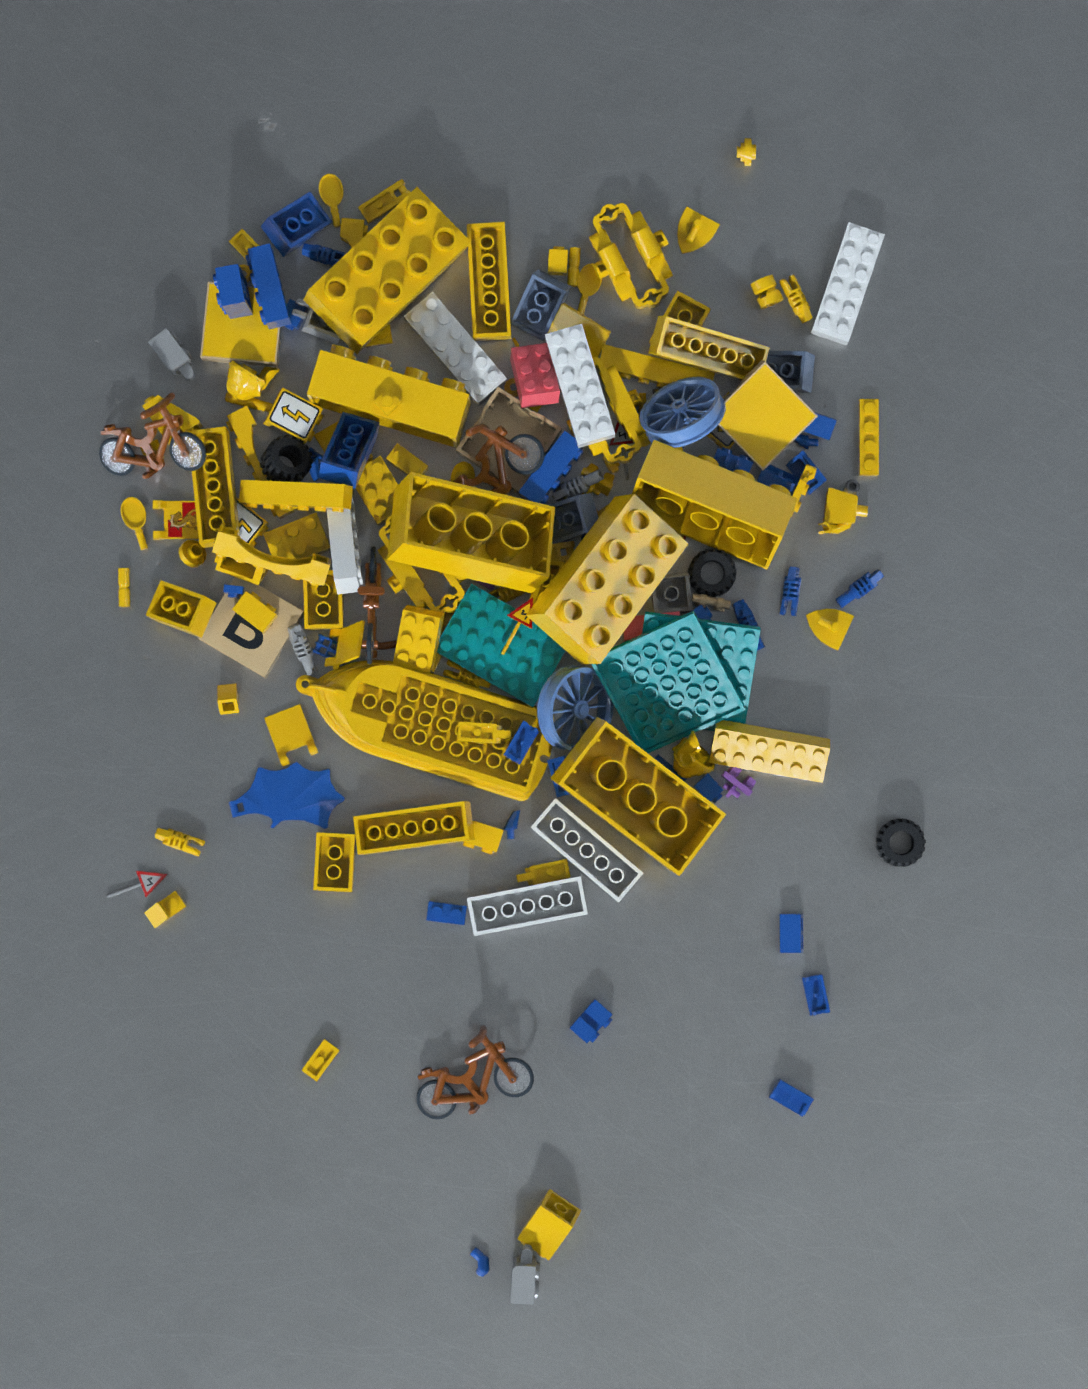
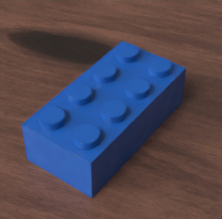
(269, 286)
(233, 291)
(348, 450)
(555, 465)

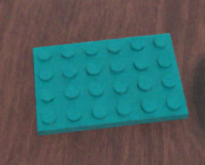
(479, 635)

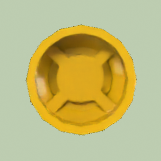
(766, 291)

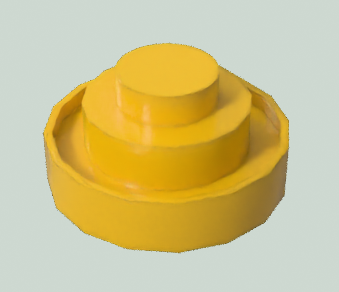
(746, 151)
(192, 553)

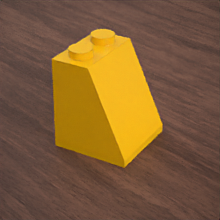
(189, 422)
(549, 1224)

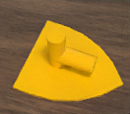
(694, 230)
(830, 626)

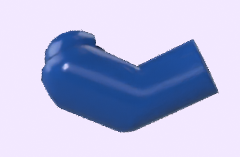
(483, 1262)

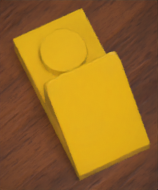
(165, 909)

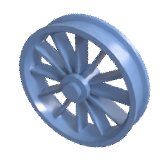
(703, 405)
(574, 708)

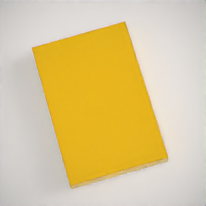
(595, 333)

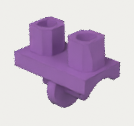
(746, 786)

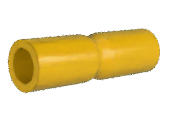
(574, 263)
(124, 583)

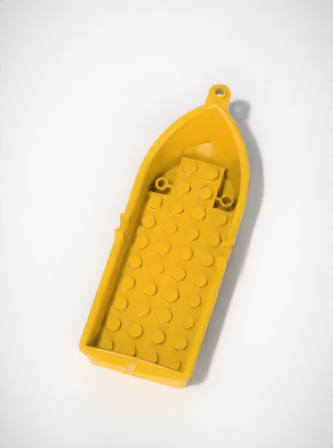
(415, 722)

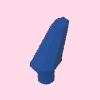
(804, 441)
(314, 471)
(512, 824)

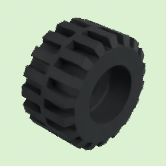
(291, 449)
(720, 558)
(915, 834)

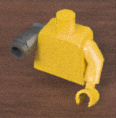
(842, 508)

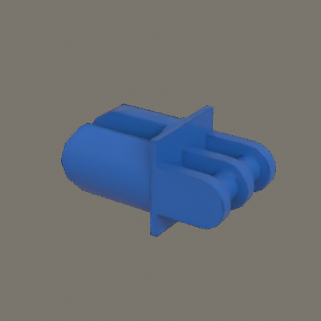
(319, 644)

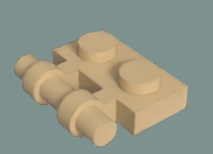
(719, 604)

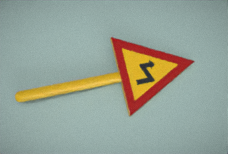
(519, 615)

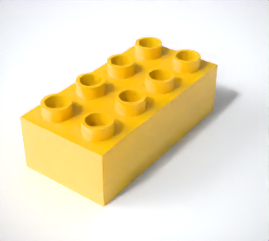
(386, 270)
(425, 410)
(714, 503)
(471, 533)
(607, 579)
(638, 796)

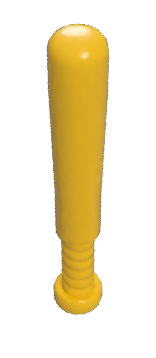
(251, 403)

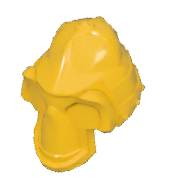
(245, 383)
(691, 758)

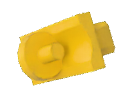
(603, 486)

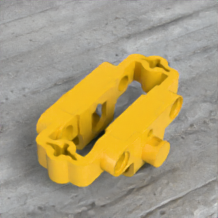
(648, 246)
(623, 406)
(407, 579)

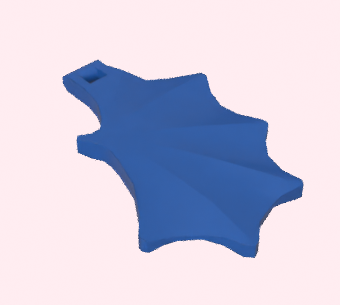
(290, 795)

